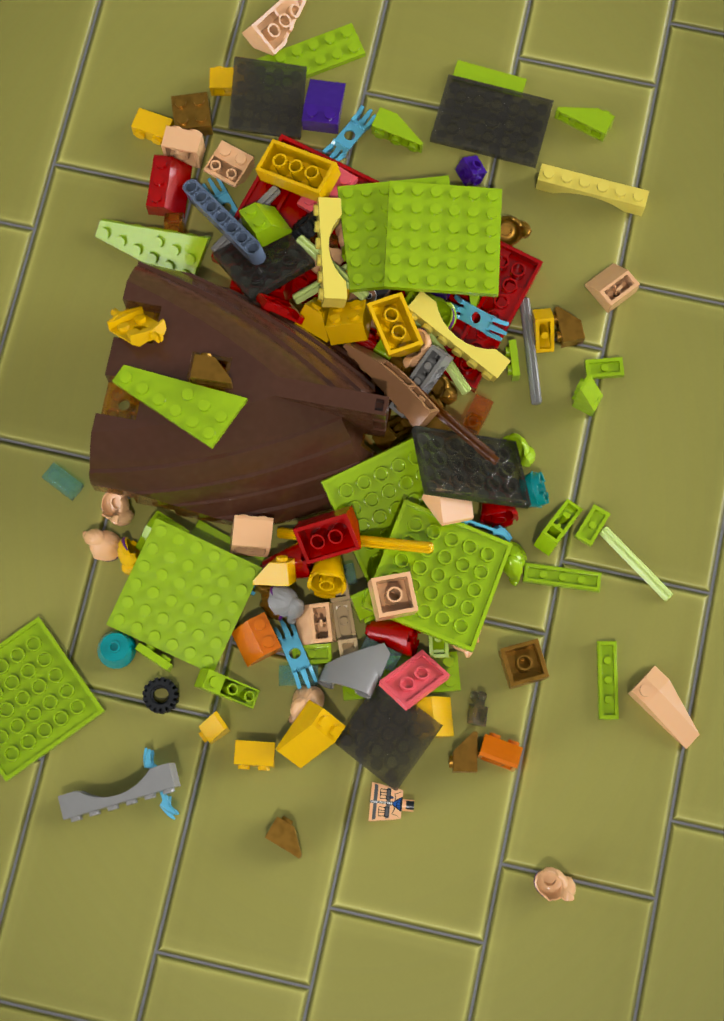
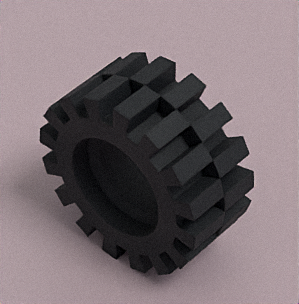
(304, 226)
(169, 704)

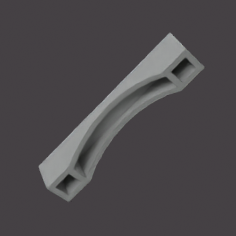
(158, 779)

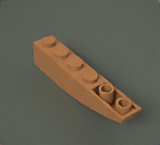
(395, 384)

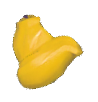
(127, 554)

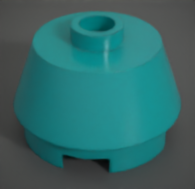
(536, 489)
(116, 649)

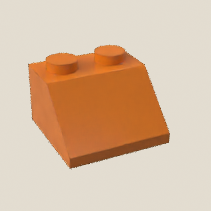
(256, 639)
(500, 752)

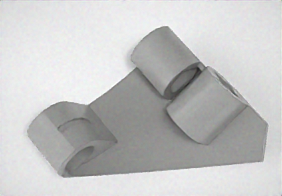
(357, 670)

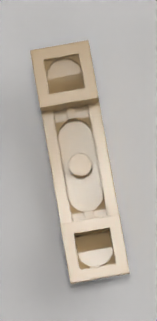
(344, 623)

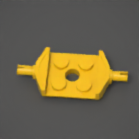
(135, 326)

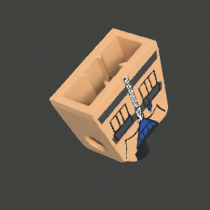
(387, 803)

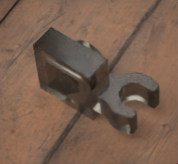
(477, 711)

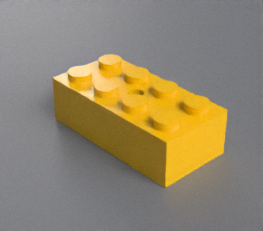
(297, 170)

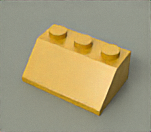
(395, 325)

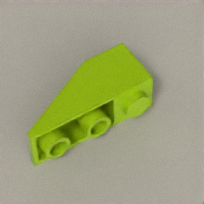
(393, 128)
(587, 396)
(226, 688)

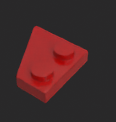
(280, 307)

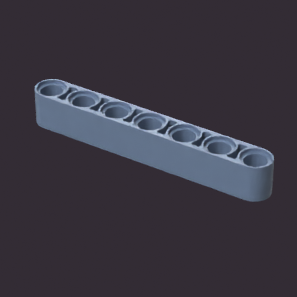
(224, 222)

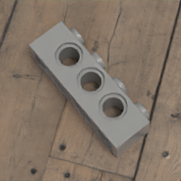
(428, 371)

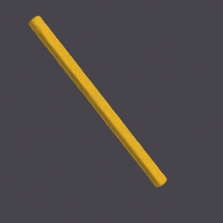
(376, 542)

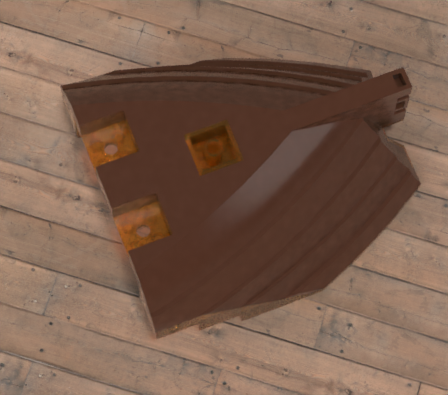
(296, 429)

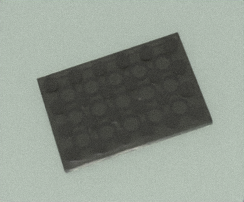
(491, 121)
(459, 472)

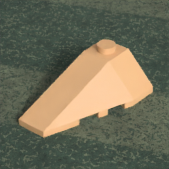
(272, 29)
(662, 702)

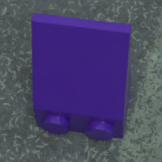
(323, 106)

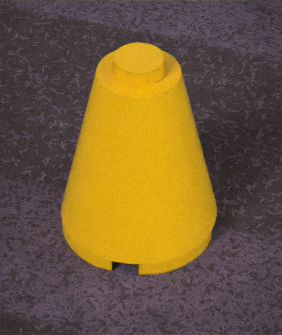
(327, 578)

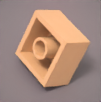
(184, 145)
(392, 596)

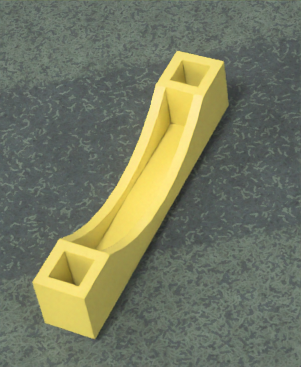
(622, 196)
(333, 287)
(487, 361)

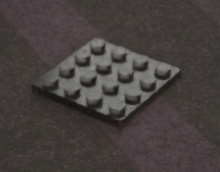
(267, 98)
(283, 263)
(388, 737)

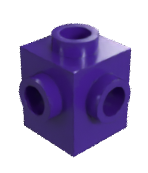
(471, 170)

